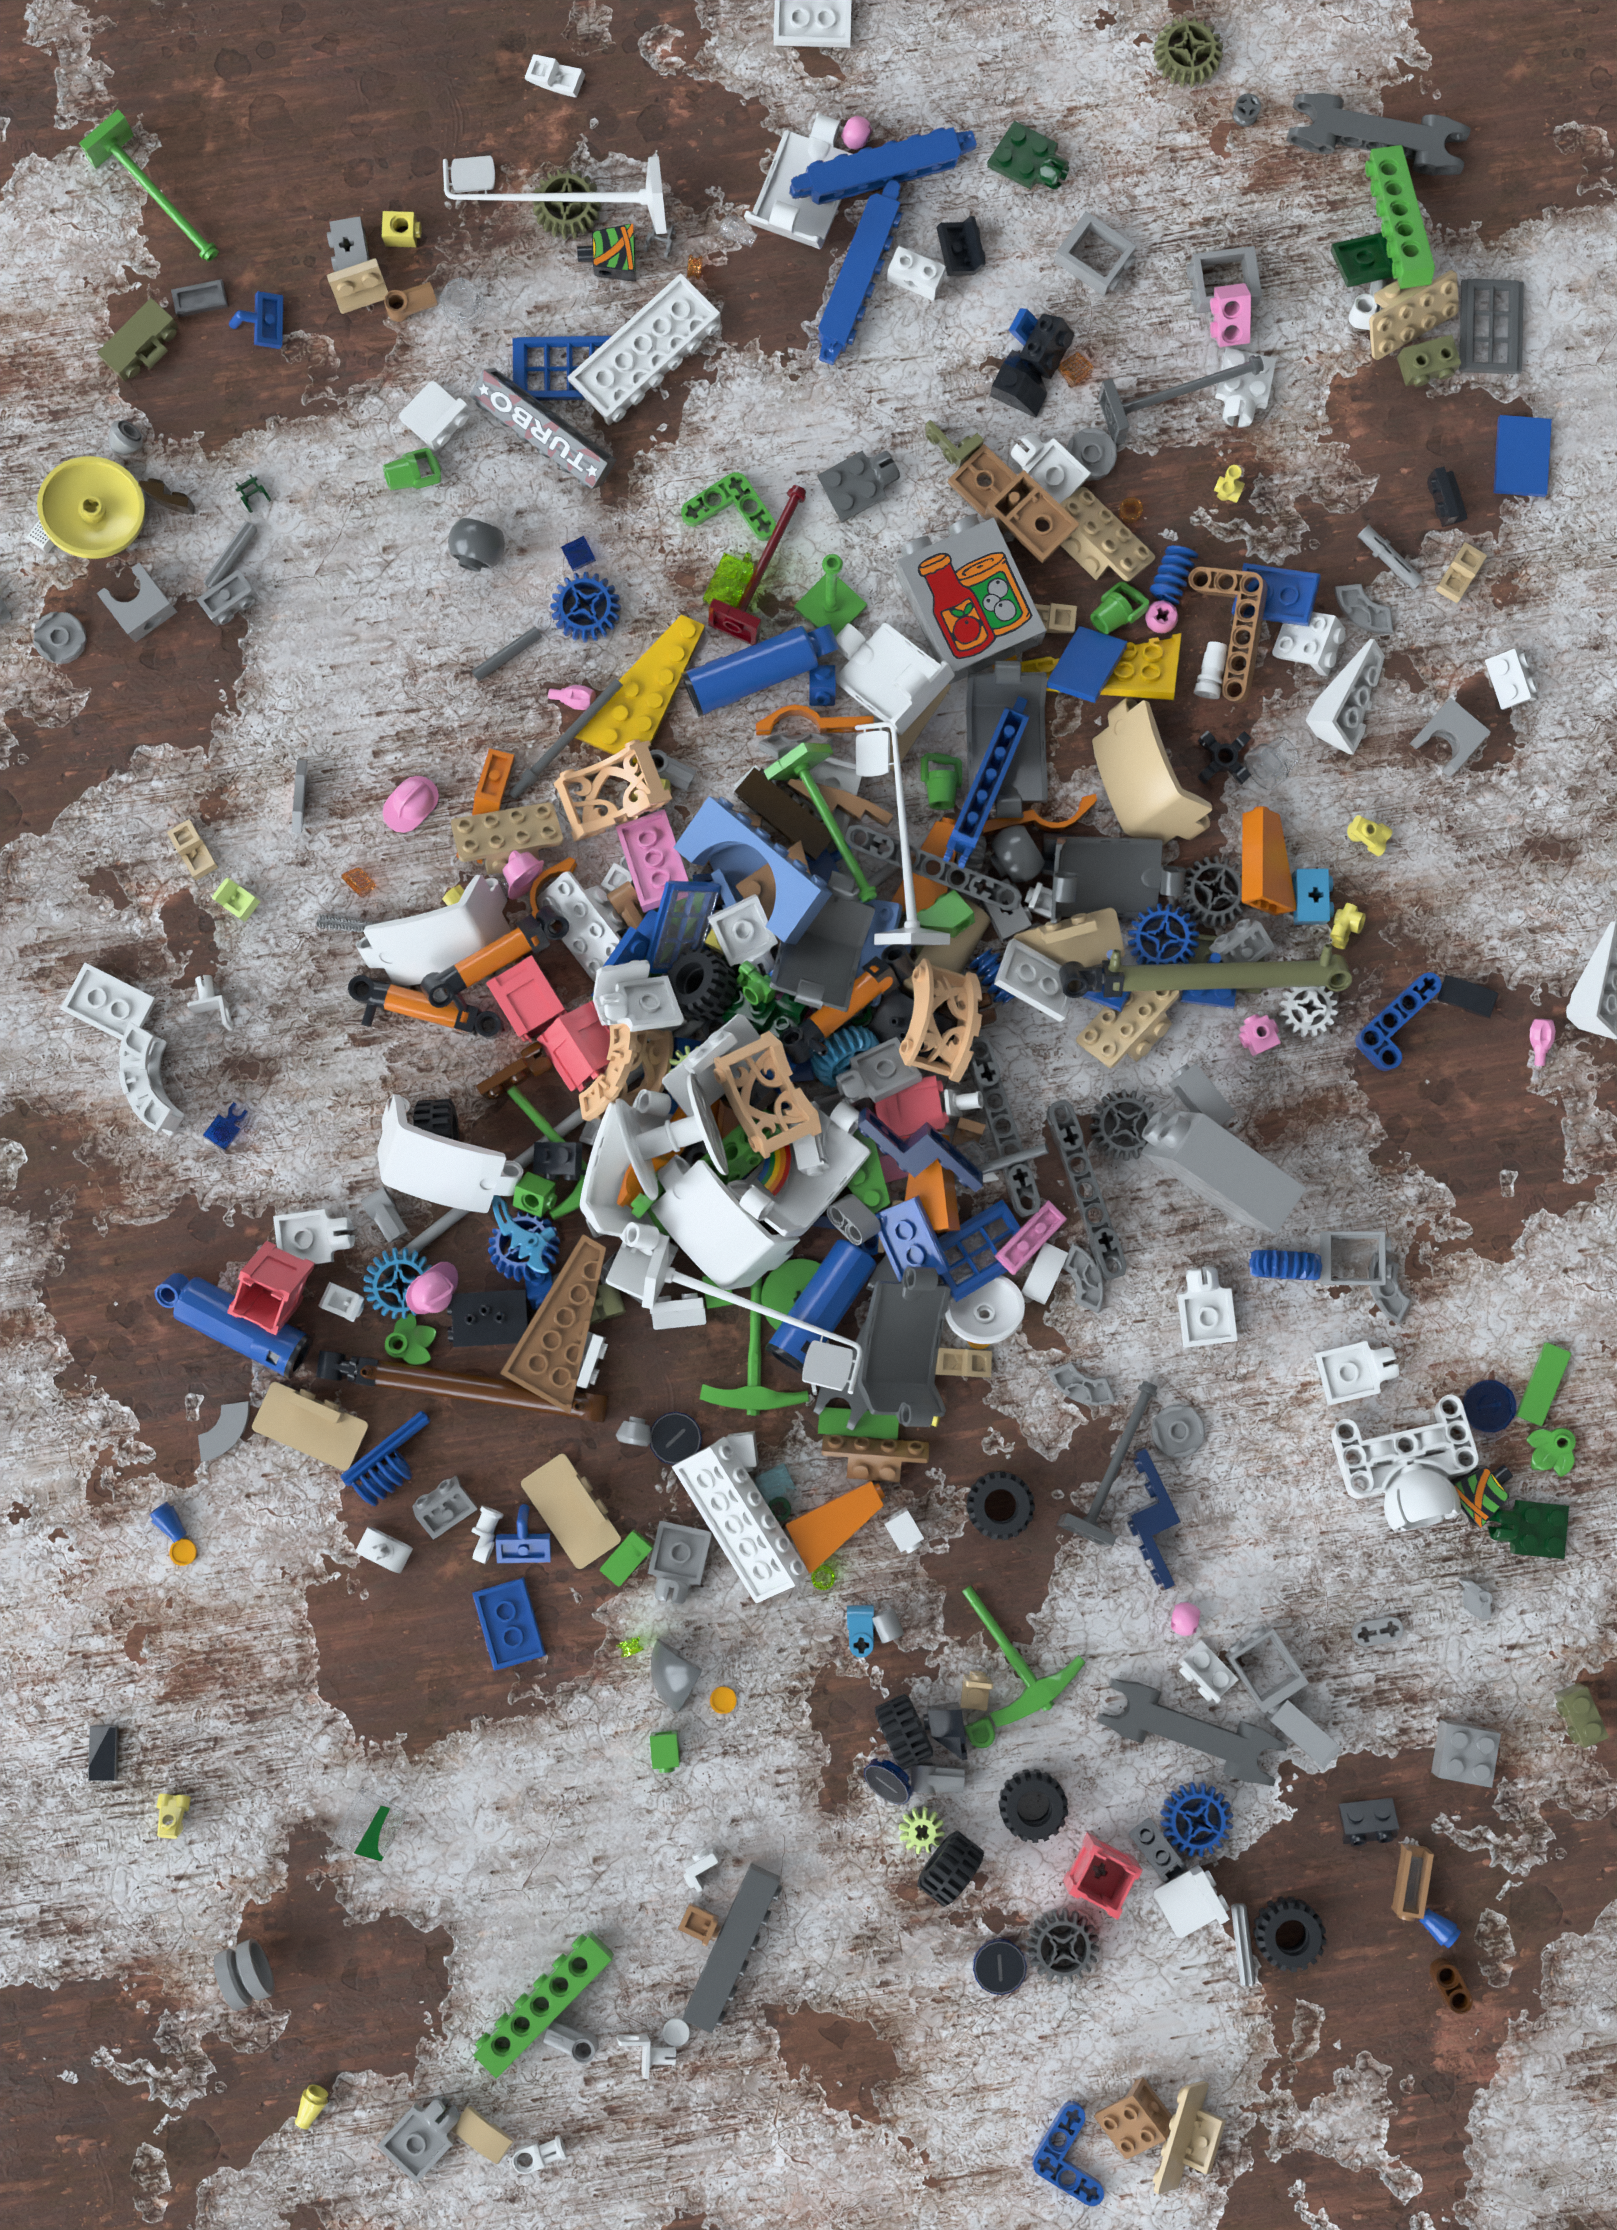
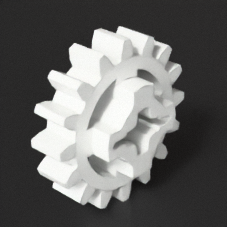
(1306, 1019)

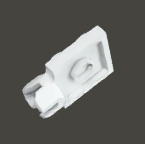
(1246, 391)
(1051, 466)
(744, 935)
(641, 1005)
(313, 1235)
(1206, 1310)
(1354, 1371)

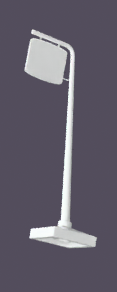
(479, 174)
(871, 761)
(824, 1363)

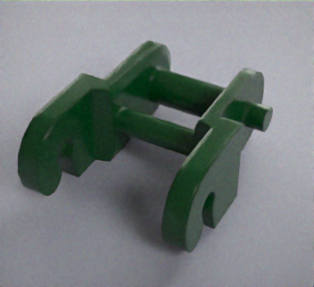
(244, 498)

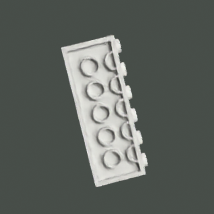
(646, 349)
(741, 1520)

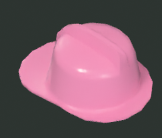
(410, 804)
(521, 873)
(432, 1289)

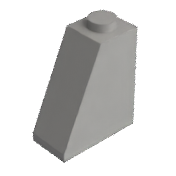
(1304, 1732)

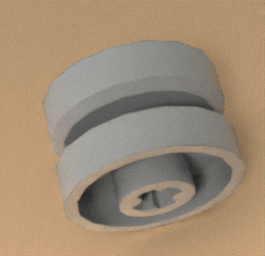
(244, 1974)

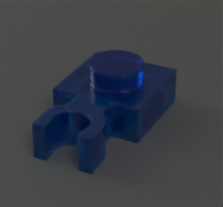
(224, 1130)

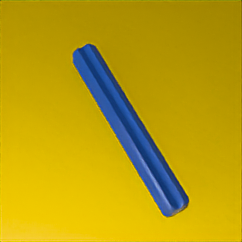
(385, 1448)

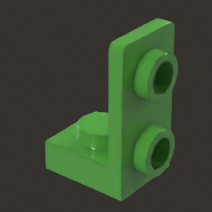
(626, 1558)

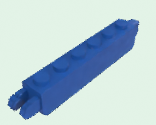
(872, 167)
(858, 272)
(987, 782)

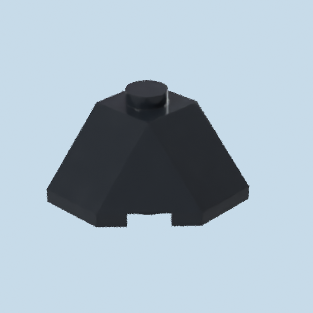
(1019, 385)
(947, 1727)

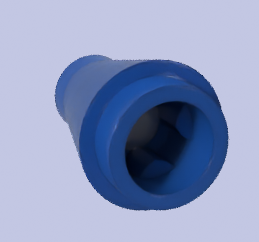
(168, 1521)
(1440, 1928)

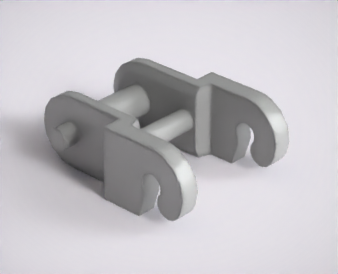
(650, 237)

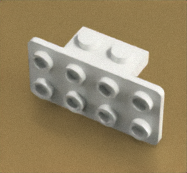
(591, 921)
(700, 1062)

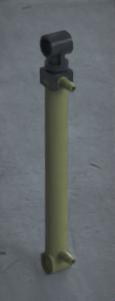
(1115, 978)

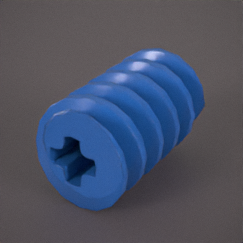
(1171, 572)
(989, 968)
(383, 1479)

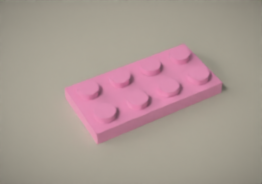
(651, 856)

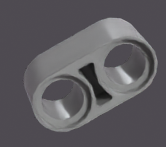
(853, 1219)

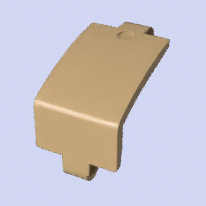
(1142, 779)

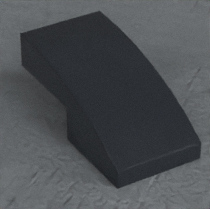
(1468, 996)

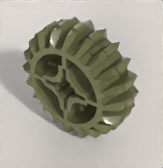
(1198, 42)
(587, 210)

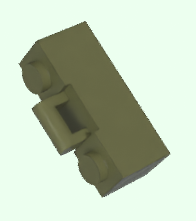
(139, 341)

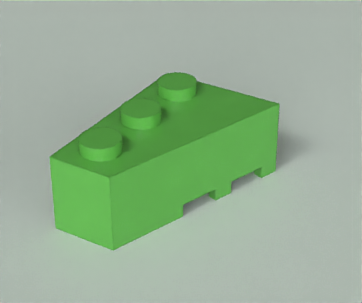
(869, 1182)

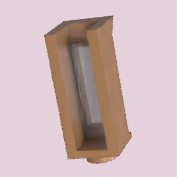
(1412, 1882)

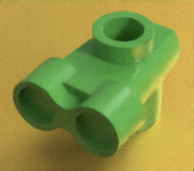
(754, 985)

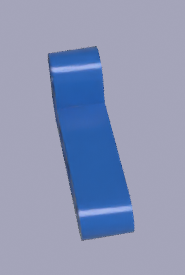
(1400, 1016)

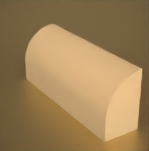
(956, 955)

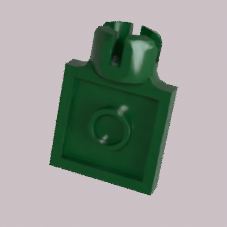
(1028, 158)
(1362, 259)
(1532, 1528)

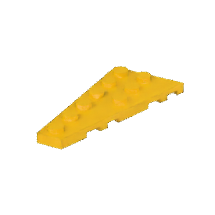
(1142, 672)
(646, 691)

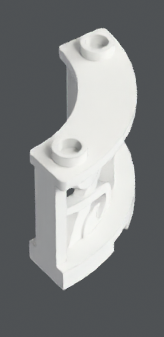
(142, 1082)

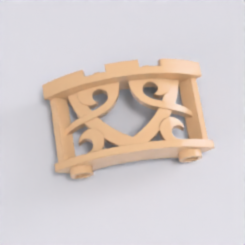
(650, 794)
(932, 988)
(625, 1056)
(776, 1061)

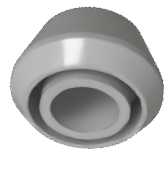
(124, 437)
(634, 1432)

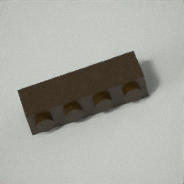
(784, 813)

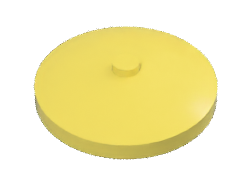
(91, 507)

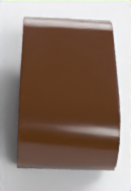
(1450, 1986)

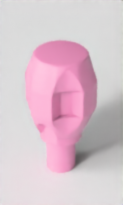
(574, 696)
(1542, 1037)

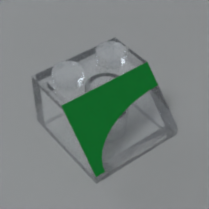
(369, 1825)

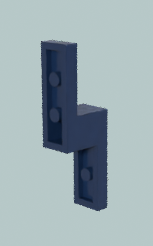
(920, 1150)
(1152, 1518)

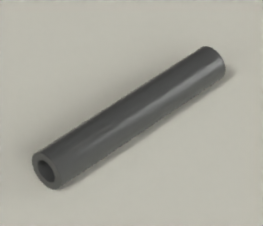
(506, 653)

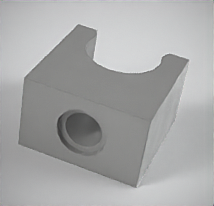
(145, 611)
(1456, 727)

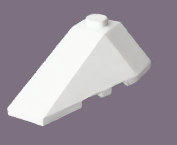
(1342, 706)
(1595, 995)

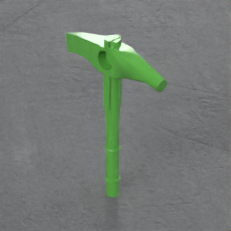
(573, 1201)
(753, 1396)
(1038, 1691)

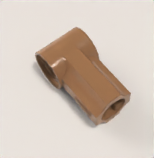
(413, 301)
(626, 902)

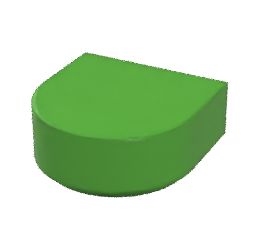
(980, 1732)

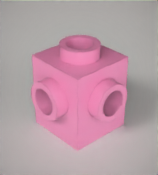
(1250, 1038)

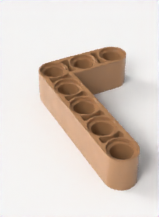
(1240, 624)

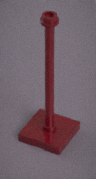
(736, 620)

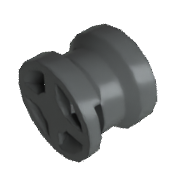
(1251, 106)

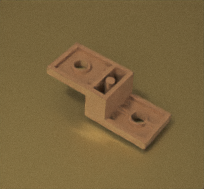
(1013, 502)

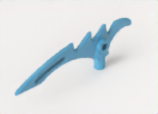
(530, 1242)

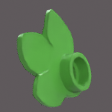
(414, 1341)
(1549, 1453)

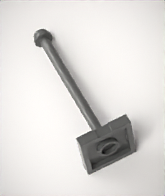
(1116, 412)
(1087, 1526)

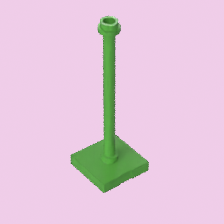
(107, 141)
(830, 599)
(798, 764)

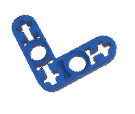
(1057, 2153)

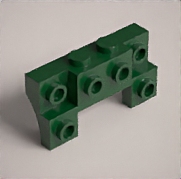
(764, 1017)

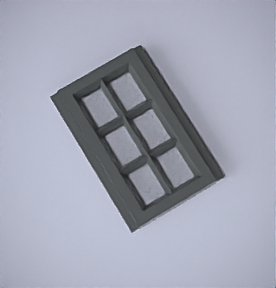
(1491, 326)

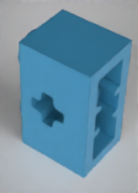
(1308, 911)

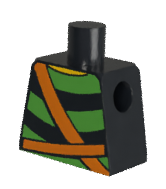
(611, 253)
(1482, 1492)

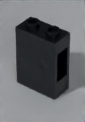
(895, 1016)
(488, 1318)

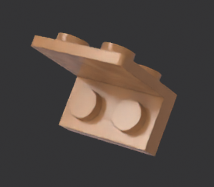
(1136, 2120)

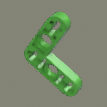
(729, 497)

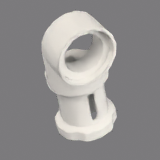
(485, 1529)
(541, 2155)

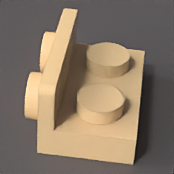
(358, 286)

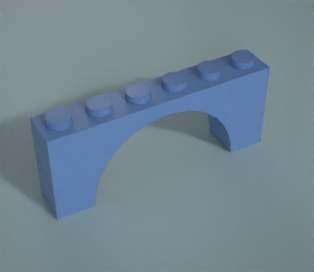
(797, 892)

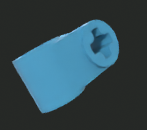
(860, 1625)

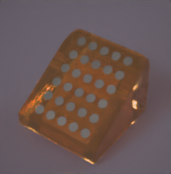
(1075, 369)
(359, 881)

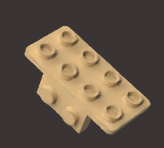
(1411, 312)
(1103, 539)
(499, 833)
(1079, 938)
(1131, 1031)
(310, 1425)
(571, 1510)
(1192, 2138)

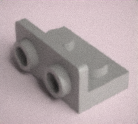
(1244, 943)
(443, 1507)

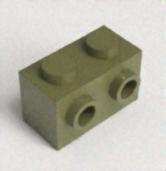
(1429, 361)
(1581, 1715)

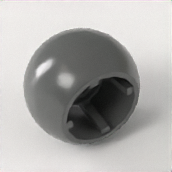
(476, 544)
(1016, 854)

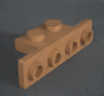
(874, 1457)

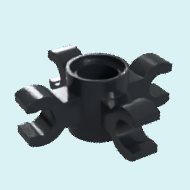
(1239, 772)

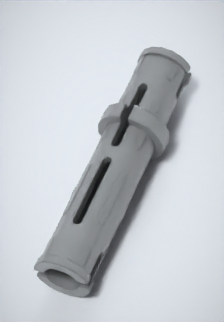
(1390, 557)

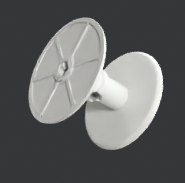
(670, 1137)

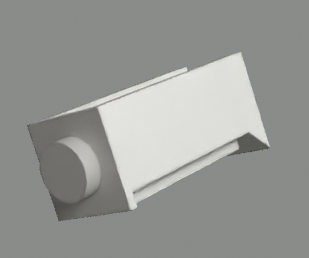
(810, 1152)

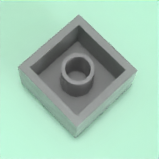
(1466, 1753)

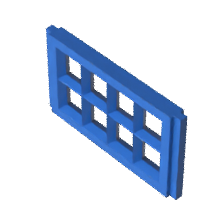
(521, 367)

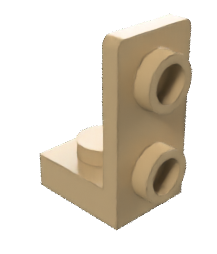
(975, 1690)

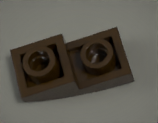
(161, 494)

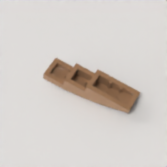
(844, 801)

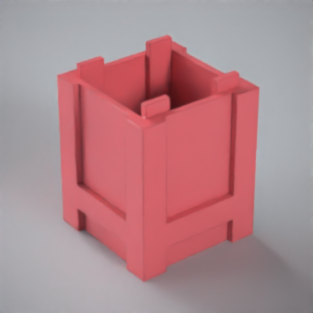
(526, 998)
(578, 1046)
(913, 1108)
(270, 1287)
(1106, 1890)

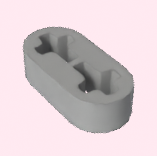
(1378, 1637)

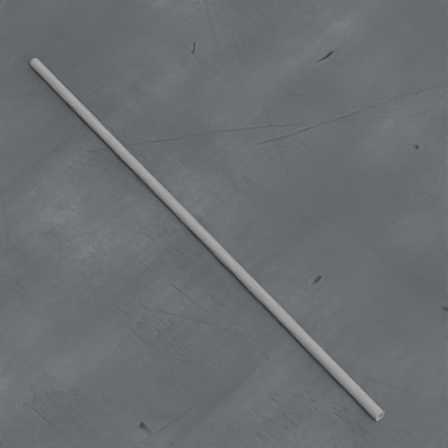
(575, 1118)

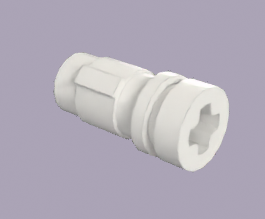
(1212, 670)

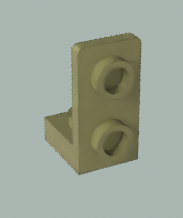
(967, 446)

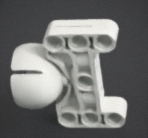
(1416, 1492)

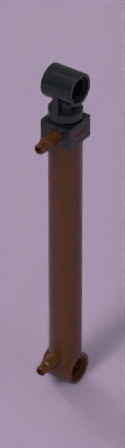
(453, 1385)

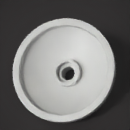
(998, 1300)

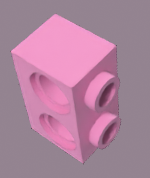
(1236, 314)

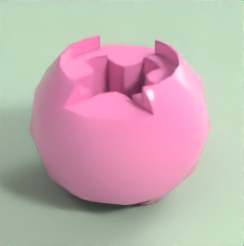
(856, 132)
(1162, 607)
(1185, 1619)

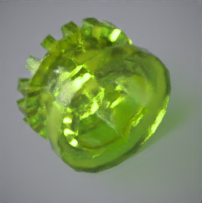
(827, 1570)
(631, 1647)

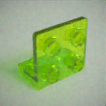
(729, 579)

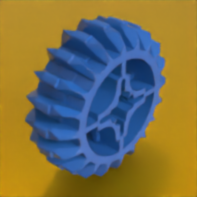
(593, 600)
(1152, 936)
(510, 1262)
(1285, 1265)
(1190, 1829)

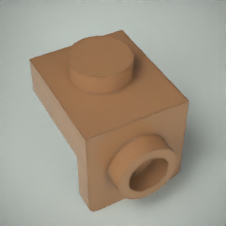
(700, 1924)

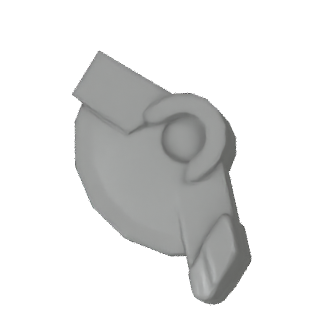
(1476, 1599)

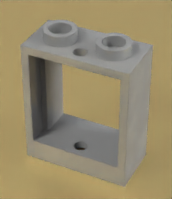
(1249, 269)
(1082, 271)
(1200, 1094)
(1326, 1257)
(1282, 1690)

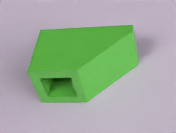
(947, 915)

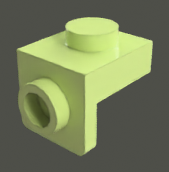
(236, 899)

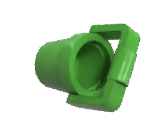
(405, 472)
(1116, 609)
(941, 783)

